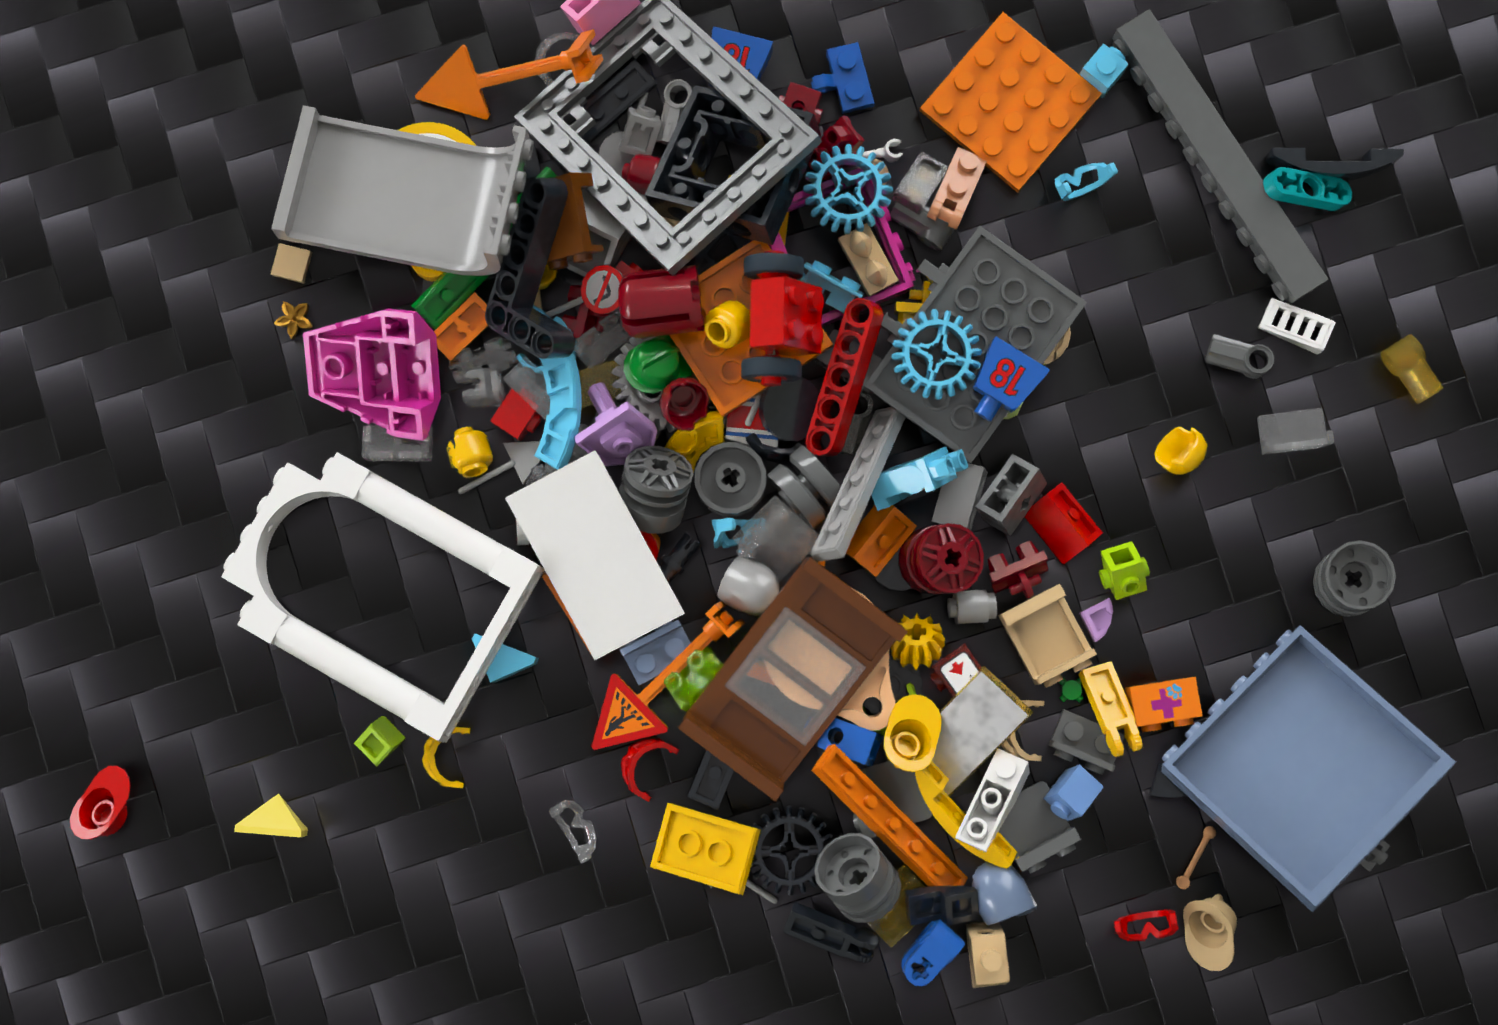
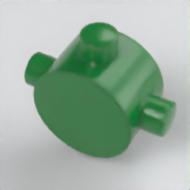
(1071, 690)

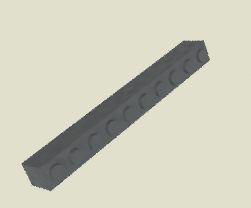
(1218, 158)

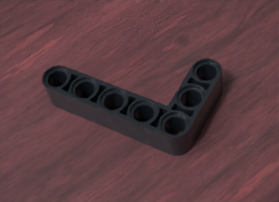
(518, 280)

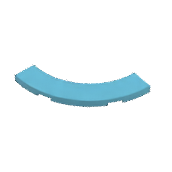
(565, 409)

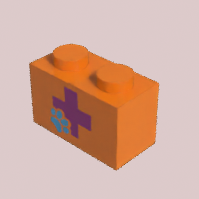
(1165, 702)

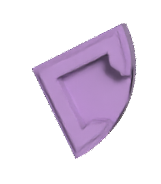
(1098, 619)

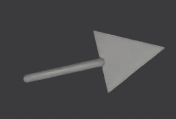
(521, 458)

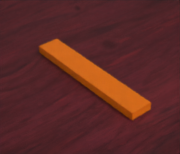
(886, 820)

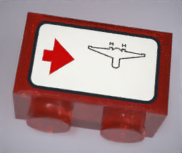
(954, 670)

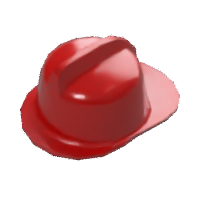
(103, 805)

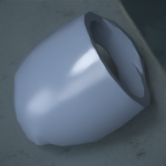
(1001, 893)

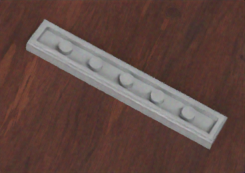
(858, 485)

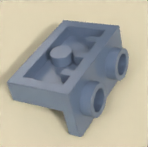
(654, 652)

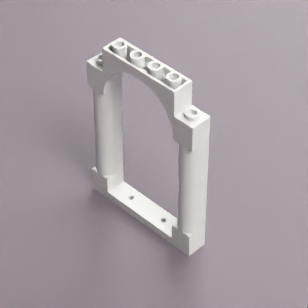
(275, 625)

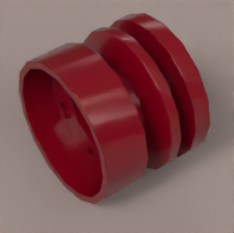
(924, 555)

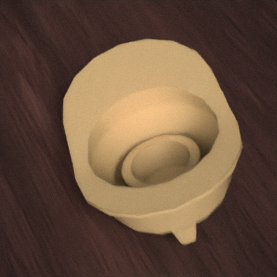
(1210, 932)

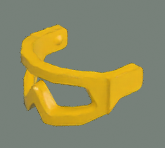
(429, 760)

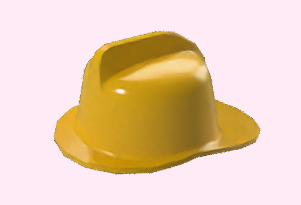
(912, 733)

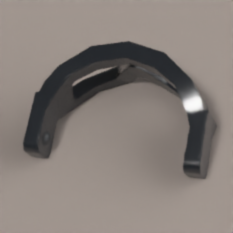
(777, 453)

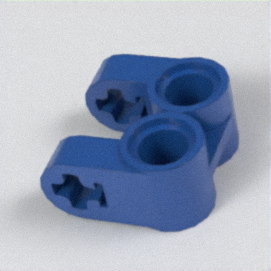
(935, 943)

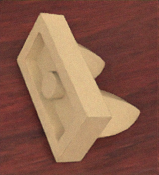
(868, 260)

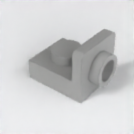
(640, 131)

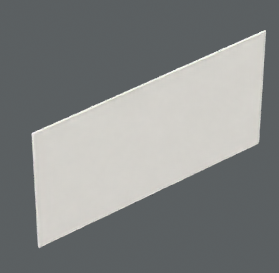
(595, 555)

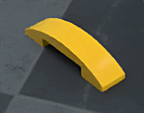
(950, 816)

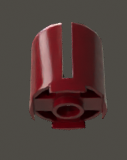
(660, 303)

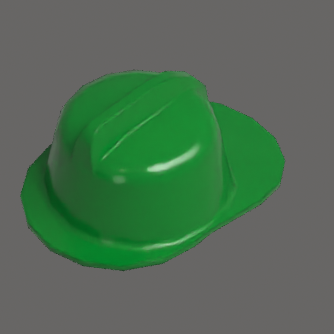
(655, 364)

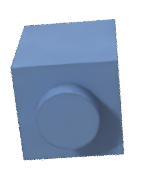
(1073, 793)

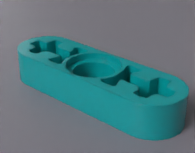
(1296, 195)

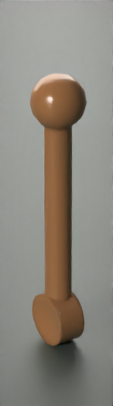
(1183, 881)

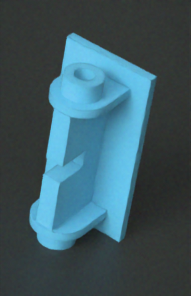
(841, 291)

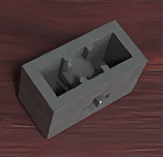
(1011, 494)

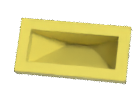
(273, 818)

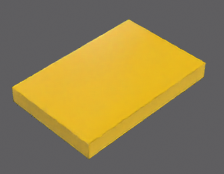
(705, 848)

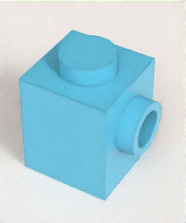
(1104, 68)

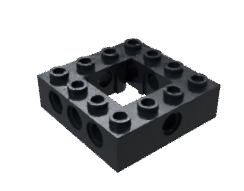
(679, 180)

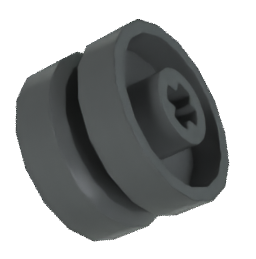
(727, 460)
(803, 490)

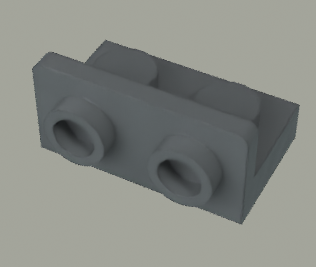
(1084, 740)

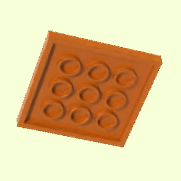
(1010, 101)
(719, 367)

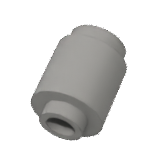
(972, 606)

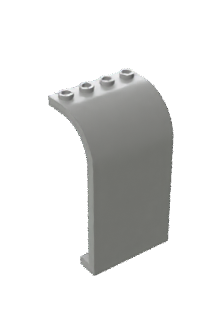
(401, 195)

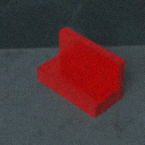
(1062, 523)

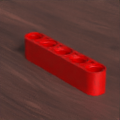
(856, 365)

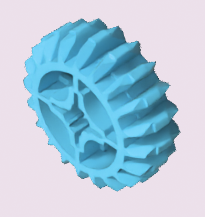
(839, 175)
(952, 357)

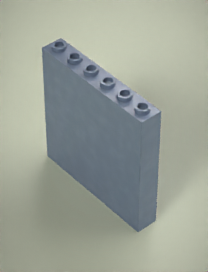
(1306, 766)

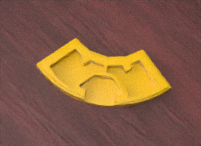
(693, 443)

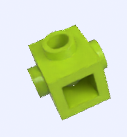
(1124, 570)

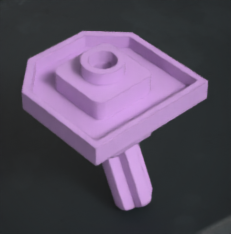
(616, 429)

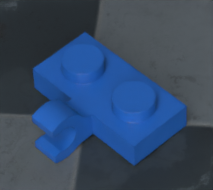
(847, 78)

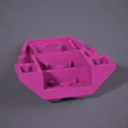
(377, 369)

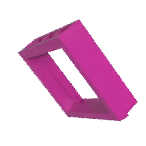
(890, 242)

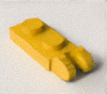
(1111, 706)

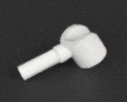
(884, 152)

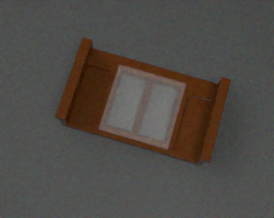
(790, 677)

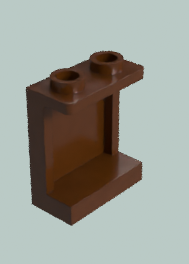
(573, 235)

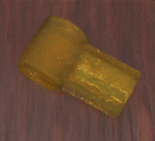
(1408, 362)

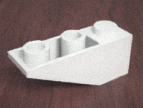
(993, 800)

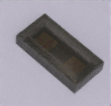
(920, 183)

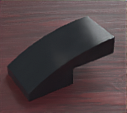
(935, 903)

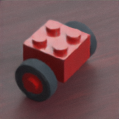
(782, 317)

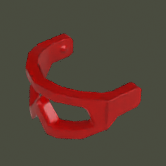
(634, 753)
(1122, 923)

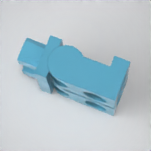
(916, 475)

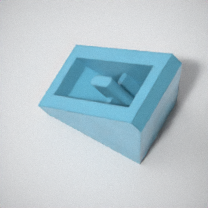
(507, 661)

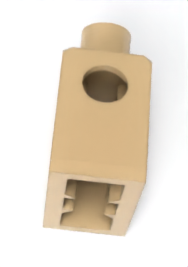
(987, 954)

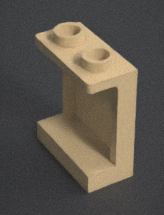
(1047, 636)

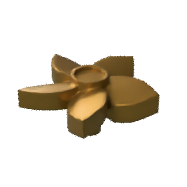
(294, 318)

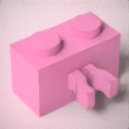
(597, 14)

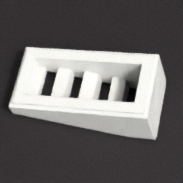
(1315, 346)

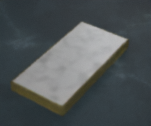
(975, 726)

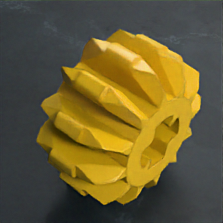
(921, 642)

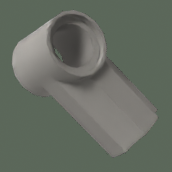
(672, 111)

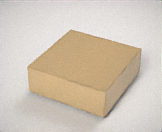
(291, 263)

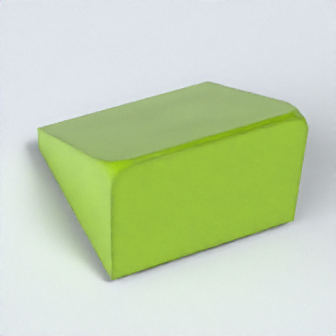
(379, 740)

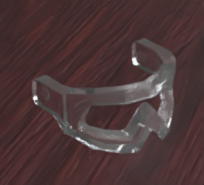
(545, 45)
(583, 851)

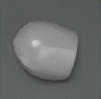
(748, 586)

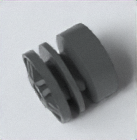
(656, 487)
(1372, 574)
(858, 877)

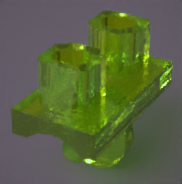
(694, 678)

